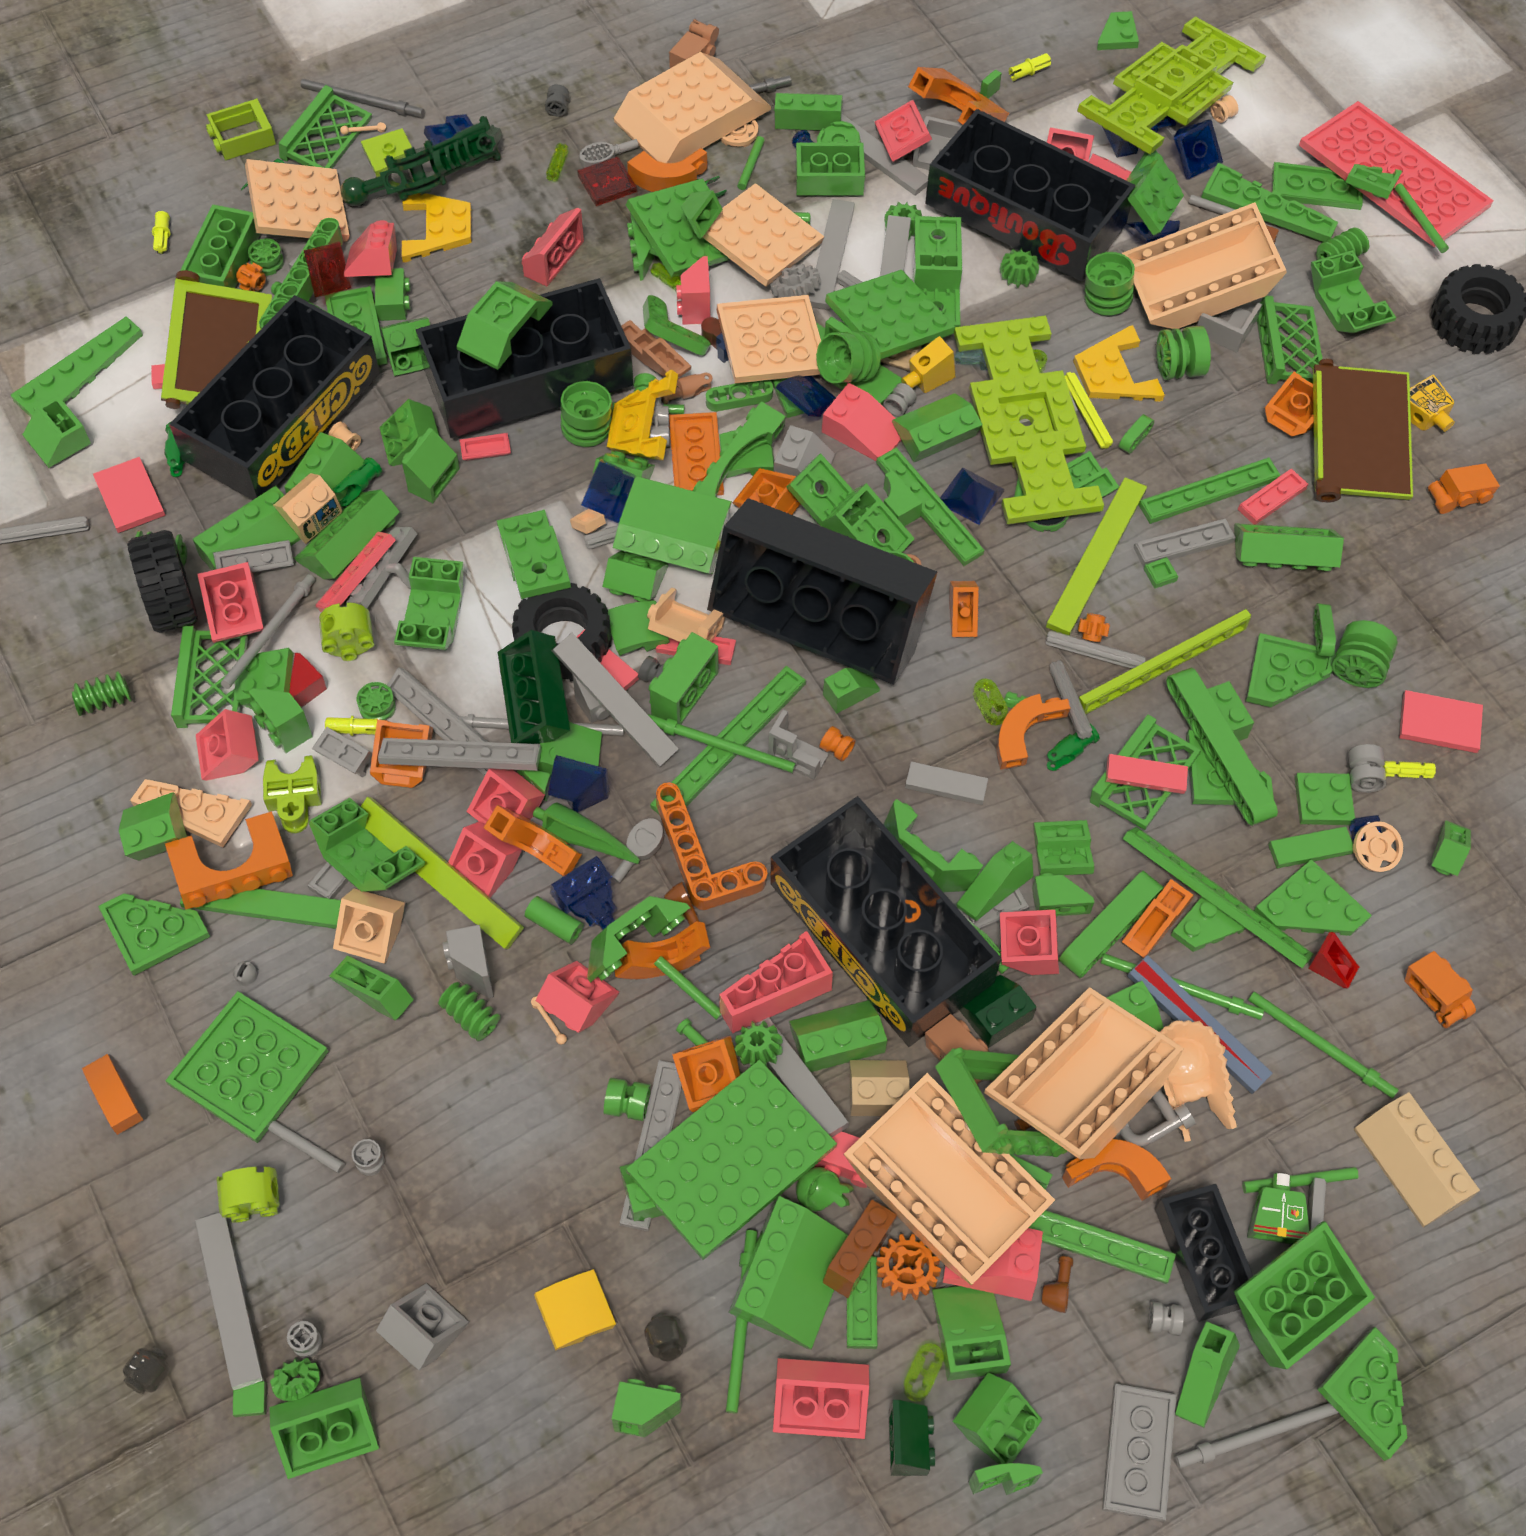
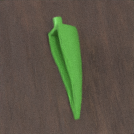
(581, 831)

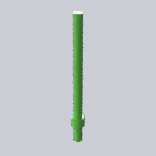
(673, 727)
(1234, 1005)
(1370, 1077)
(739, 1334)

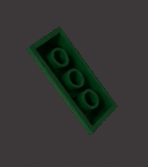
(533, 689)

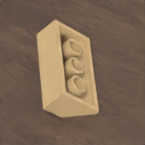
(1416, 1160)

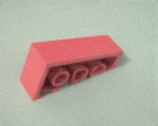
(778, 985)

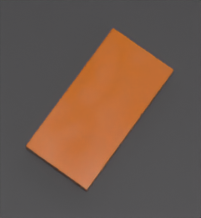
(693, 447)

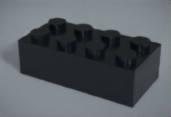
(1205, 1249)

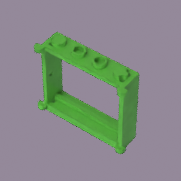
(958, 1073)

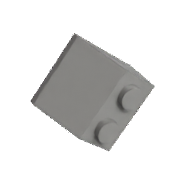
(799, 450)
(468, 958)
(421, 1326)

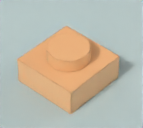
(588, 521)

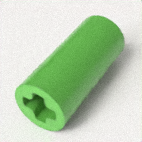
(554, 920)

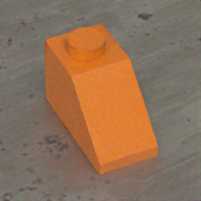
(963, 608)

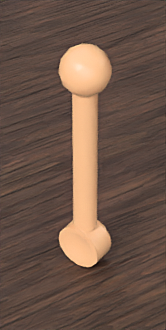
(380, 127)
(560, 1038)

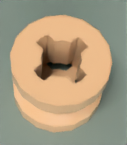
(1225, 108)

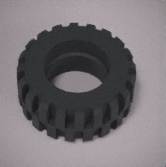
(1472, 329)
(162, 581)
(567, 605)

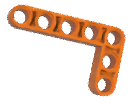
(694, 857)

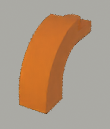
(655, 175)
(1011, 743)
(532, 838)
(680, 951)
(1125, 1159)

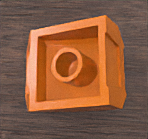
(1292, 406)
(770, 489)
(398, 774)
(706, 1070)

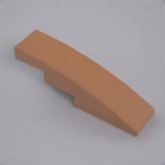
(654, 352)

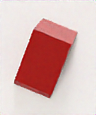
(305, 681)
(1334, 962)

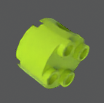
(346, 630)
(248, 1193)

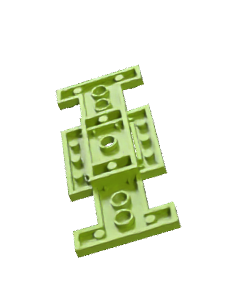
(1164, 77)
(1019, 394)

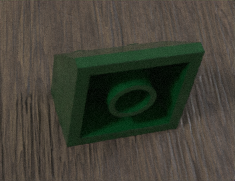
(999, 1010)
(910, 1439)

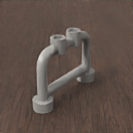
(1174, 1117)

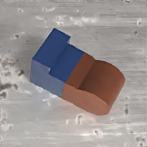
(712, 332)

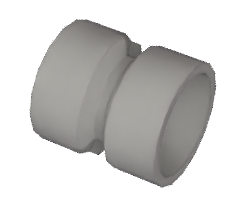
(1367, 768)

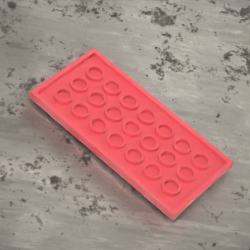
(1368, 140)

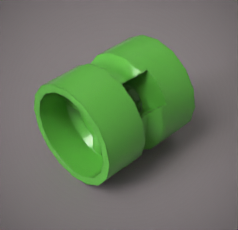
(626, 1099)

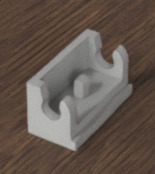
(343, 751)

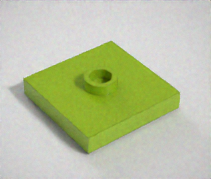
(383, 145)

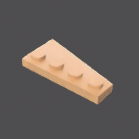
(202, 813)

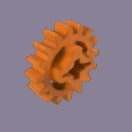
(911, 1254)

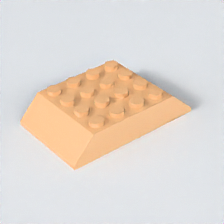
(688, 108)
(1206, 268)
(1087, 1074)
(943, 1185)

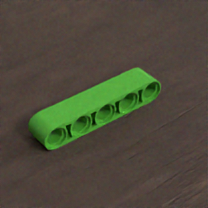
(1110, 924)

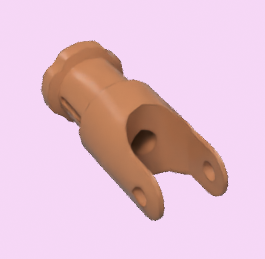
(689, 387)

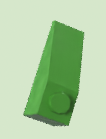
(998, 879)
(372, 987)

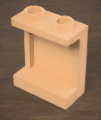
(678, 620)

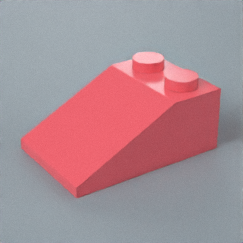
(860, 423)
(231, 602)
(1012, 1273)

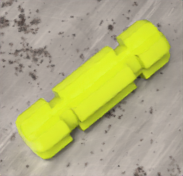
(1410, 769)

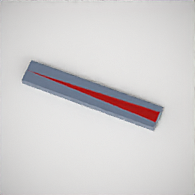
(1183, 1007)

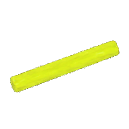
(1088, 411)

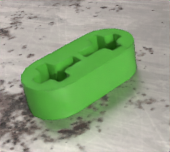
(1136, 434)

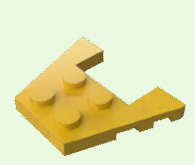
(446, 224)
(1106, 373)
(633, 420)

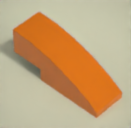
(1158, 918)
(112, 1094)

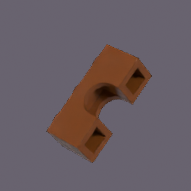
(857, 1250)

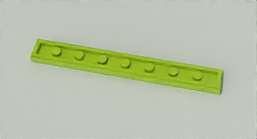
(1096, 557)
(1165, 662)
(443, 876)

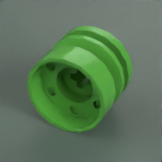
(1109, 283)
(1183, 352)
(848, 357)
(586, 413)
(1364, 654)

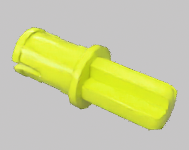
(1030, 66)
(161, 231)
(352, 725)

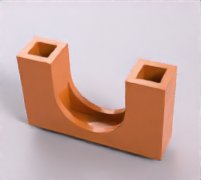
(942, 85)
(203, 885)

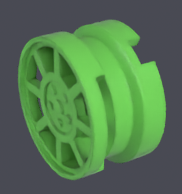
(266, 255)
(376, 702)

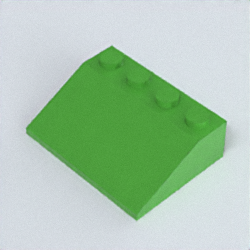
(672, 525)
(787, 1272)
(1302, 1297)

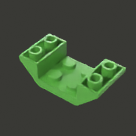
(1344, 296)
(497, 320)
(432, 604)
(357, 852)
(949, 877)
(653, 912)

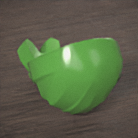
(820, 1189)

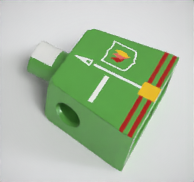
(1279, 1213)

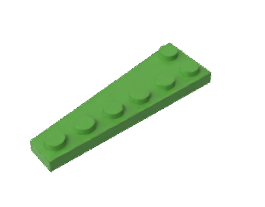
(1233, 191)
(78, 368)

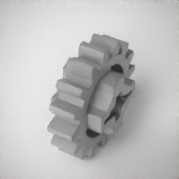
(796, 281)

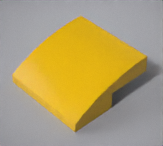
(574, 1309)

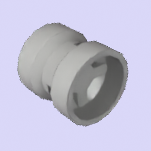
(902, 397)
(364, 1152)
(1166, 1318)
(309, 1342)

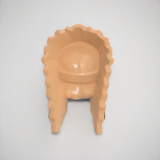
(1199, 1071)

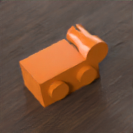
(1463, 487)
(1441, 988)

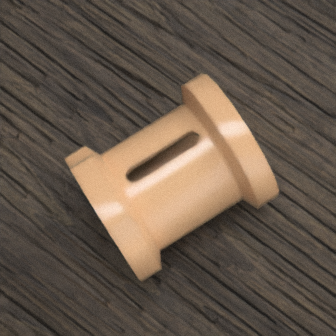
(341, 432)

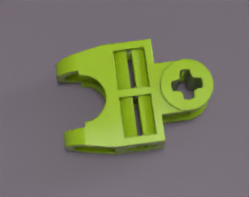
(292, 793)

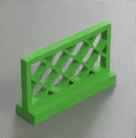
(307, 124)
(1273, 340)
(187, 677)
(1135, 748)

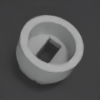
(249, 974)

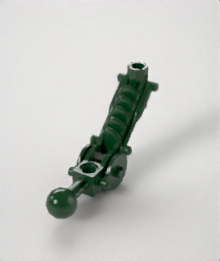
(461, 151)

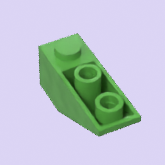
(640, 247)
(1207, 1373)

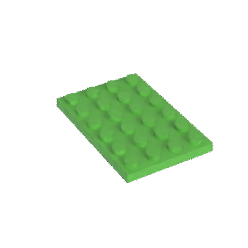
(731, 1159)

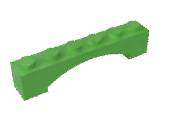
(761, 427)

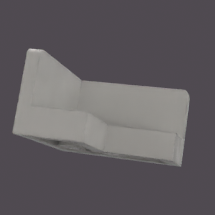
(941, 134)
(1230, 333)
(786, 746)

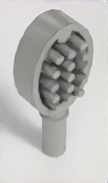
(604, 151)
(644, 842)

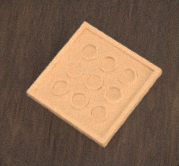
(294, 198)
(762, 235)
(770, 338)

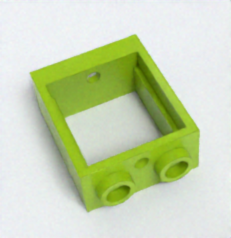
(237, 116)

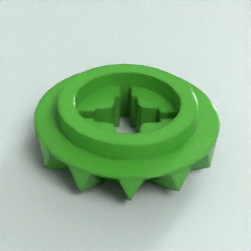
(298, 1387)

